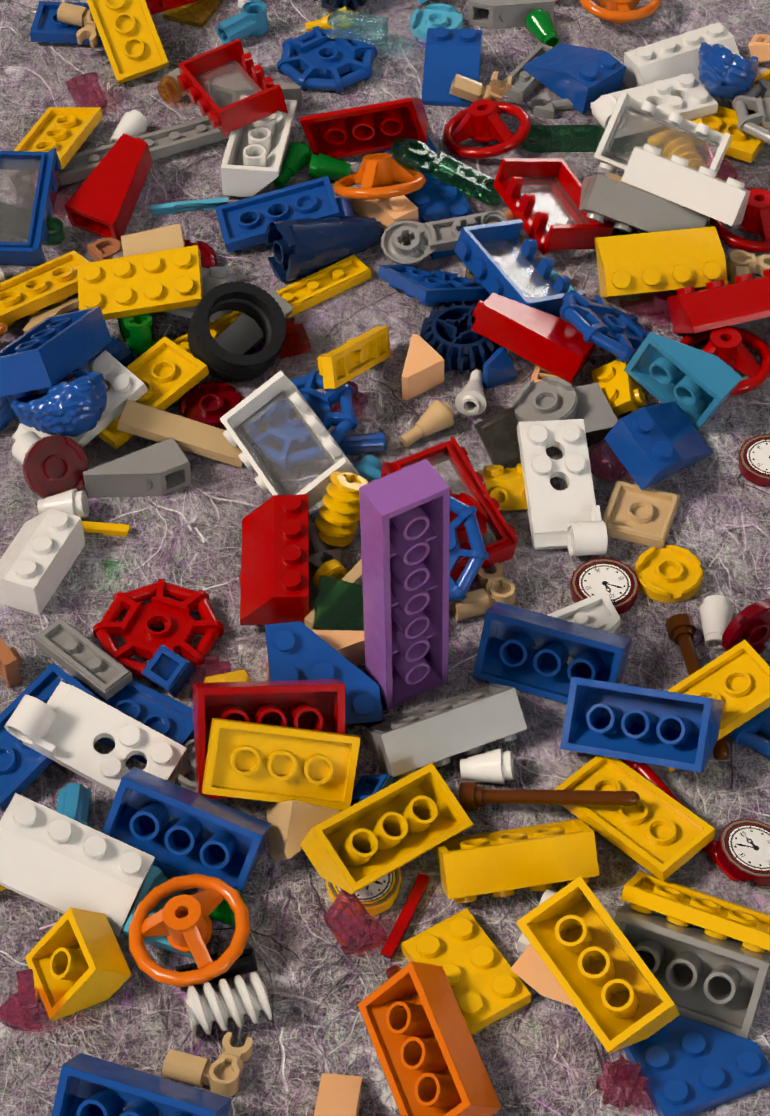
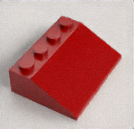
(286, 703)

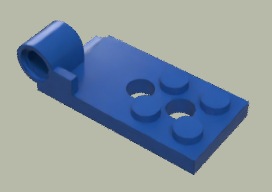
(304, 200)

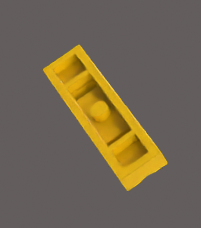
(354, 357)

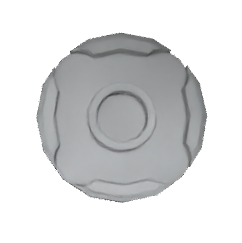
(555, 400)

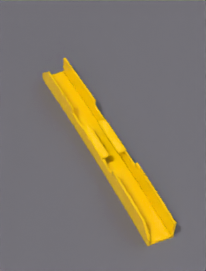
(108, 529)

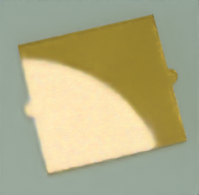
(193, 14)

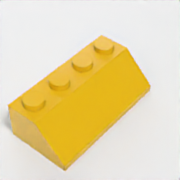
(659, 261)
(385, 830)
(516, 859)
(597, 967)

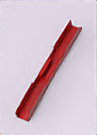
(405, 917)

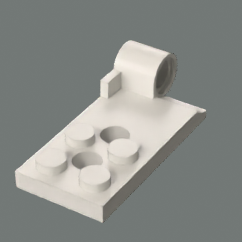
(677, 94)
(123, 387)
(560, 516)
(72, 724)

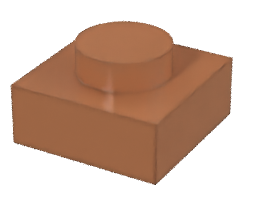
(9, 664)

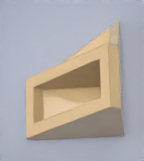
(290, 825)

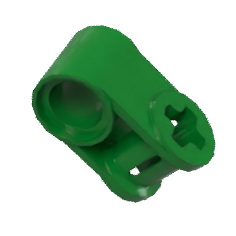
(137, 332)

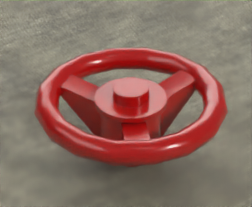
(483, 124)
(755, 221)
(729, 346)

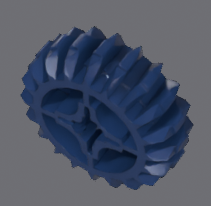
(451, 337)

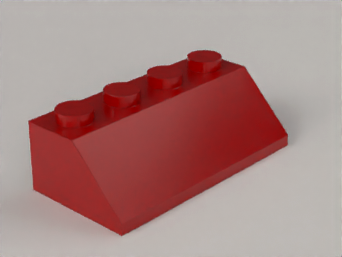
(365, 127)
(720, 304)
(276, 562)

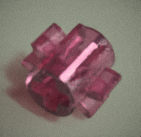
(621, 1083)

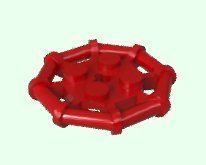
(173, 614)

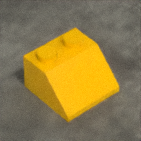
(77, 963)

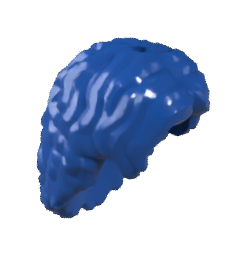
(724, 72)
(67, 407)

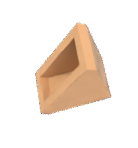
(422, 368)

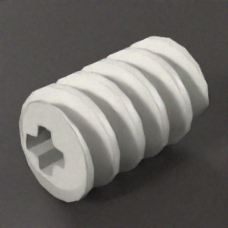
(227, 1003)

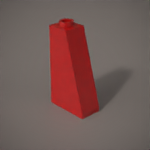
(112, 189)
(533, 335)

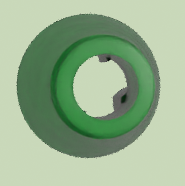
(541, 26)
(325, 165)

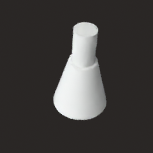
(471, 399)

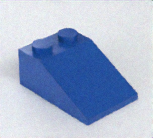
(445, 55)
(578, 73)
(656, 443)

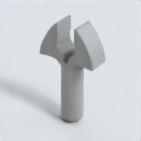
(546, 107)
(321, 550)

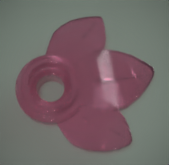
(649, 305)

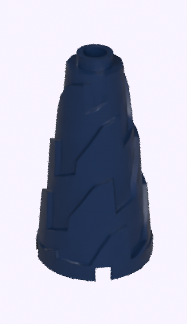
(310, 244)

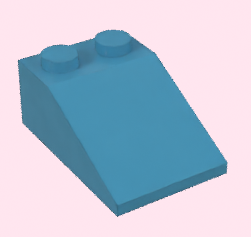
(683, 375)

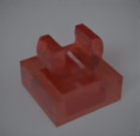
(295, 341)

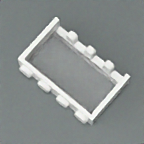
(642, 122)
(284, 441)

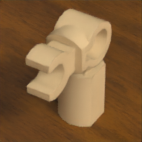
(80, 17)
(474, 91)
(742, 263)
(479, 601)
(220, 1076)

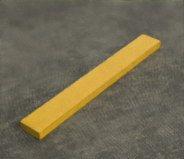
(304, 292)

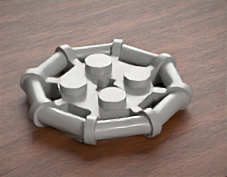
(749, 100)

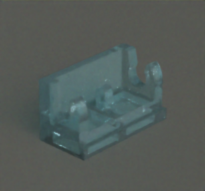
(359, 27)

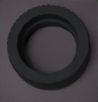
(254, 303)

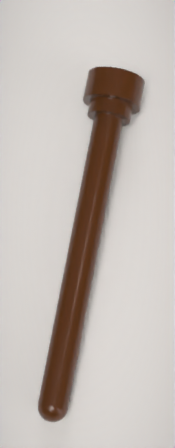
(682, 631)
(474, 796)

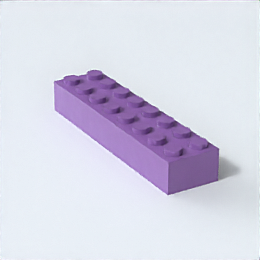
(406, 581)

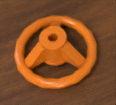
(620, 10)
(379, 179)
(188, 928)

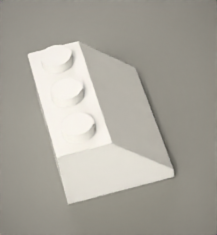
(39, 559)

